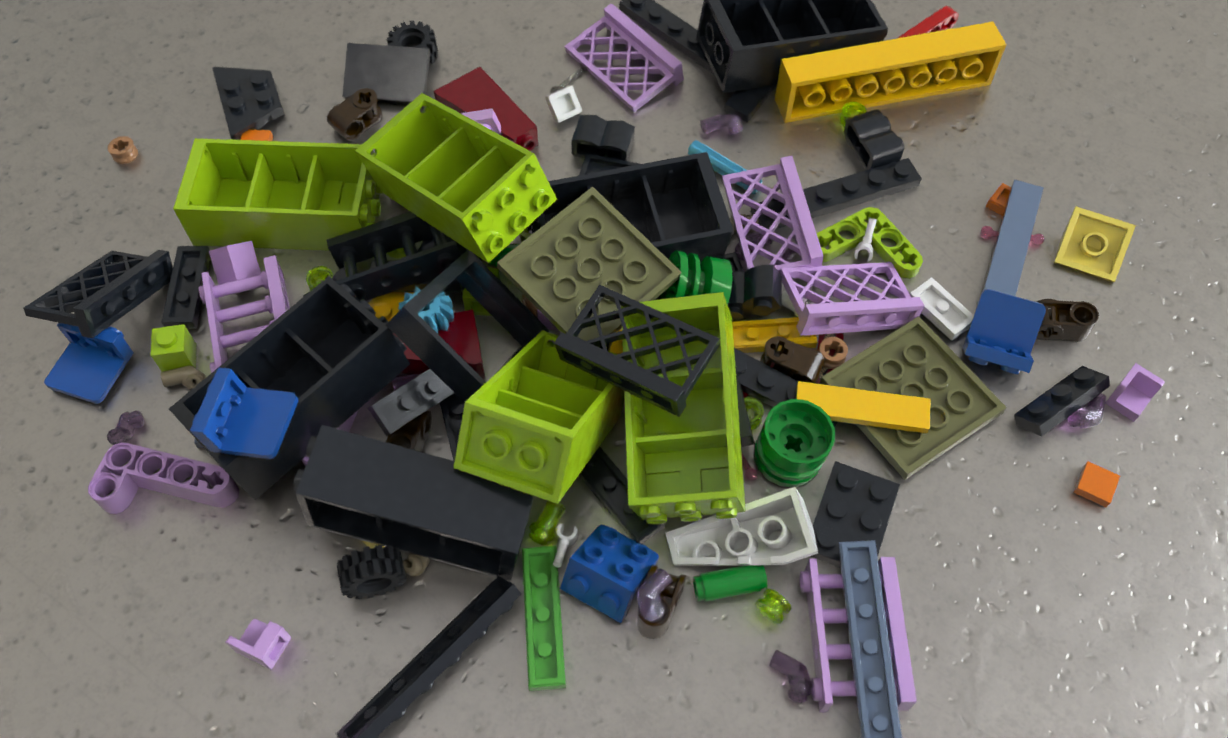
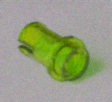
(543, 528)

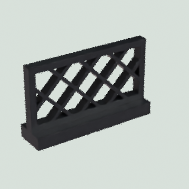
(103, 291)
(628, 375)

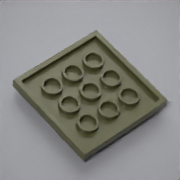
(576, 253)
(919, 365)

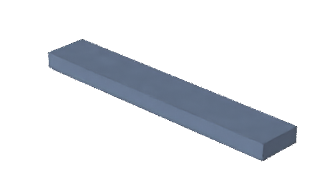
(1013, 238)
(869, 641)

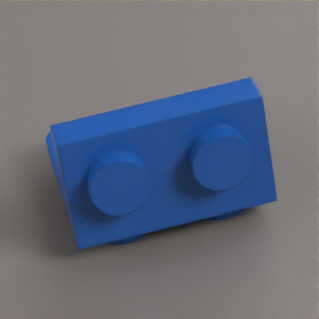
(1004, 331)
(89, 364)
(242, 418)
(608, 571)

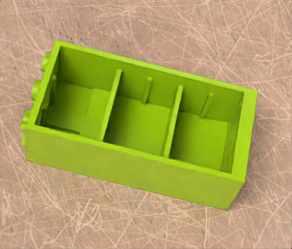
(458, 176)
(274, 193)
(536, 422)
(693, 460)

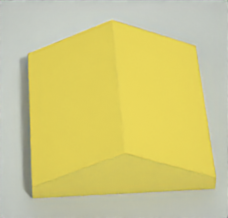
(1094, 244)

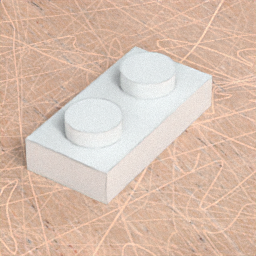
(943, 309)

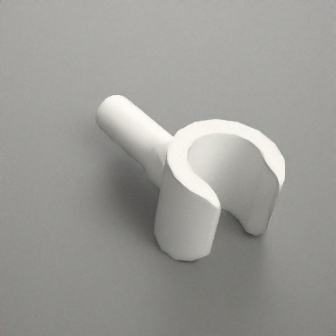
(867, 239)
(564, 543)

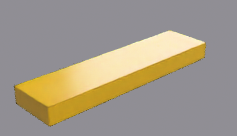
(868, 407)

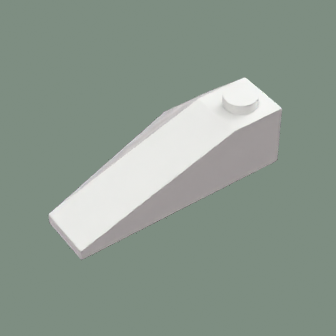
(768, 533)

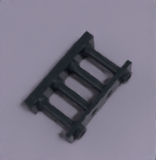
(384, 237)

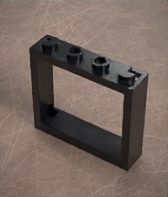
(490, 294)

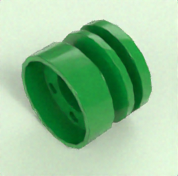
(698, 278)
(794, 443)

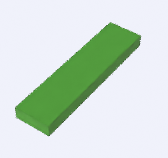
(543, 619)

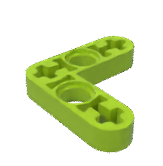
(886, 229)

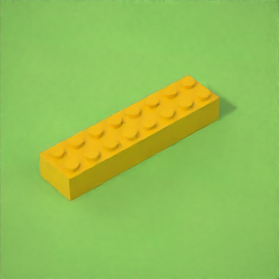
(888, 71)

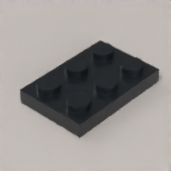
(852, 509)

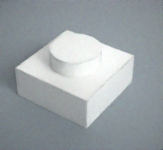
(563, 104)

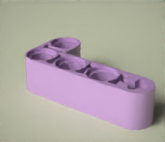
(168, 480)

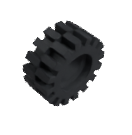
(414, 34)
(371, 572)

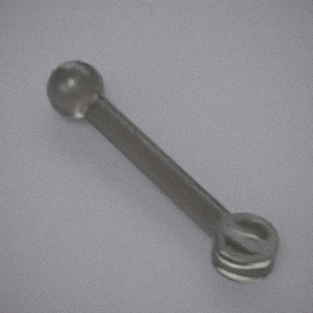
(582, 69)

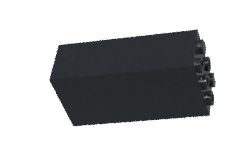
(752, 36)
(666, 200)
(323, 352)
(411, 502)

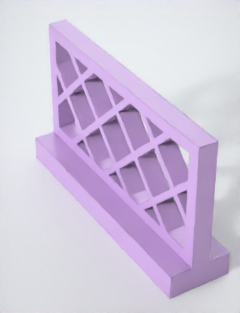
(643, 48)
(795, 207)
(853, 313)

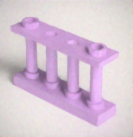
(275, 303)
(823, 687)

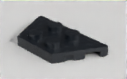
(247, 98)

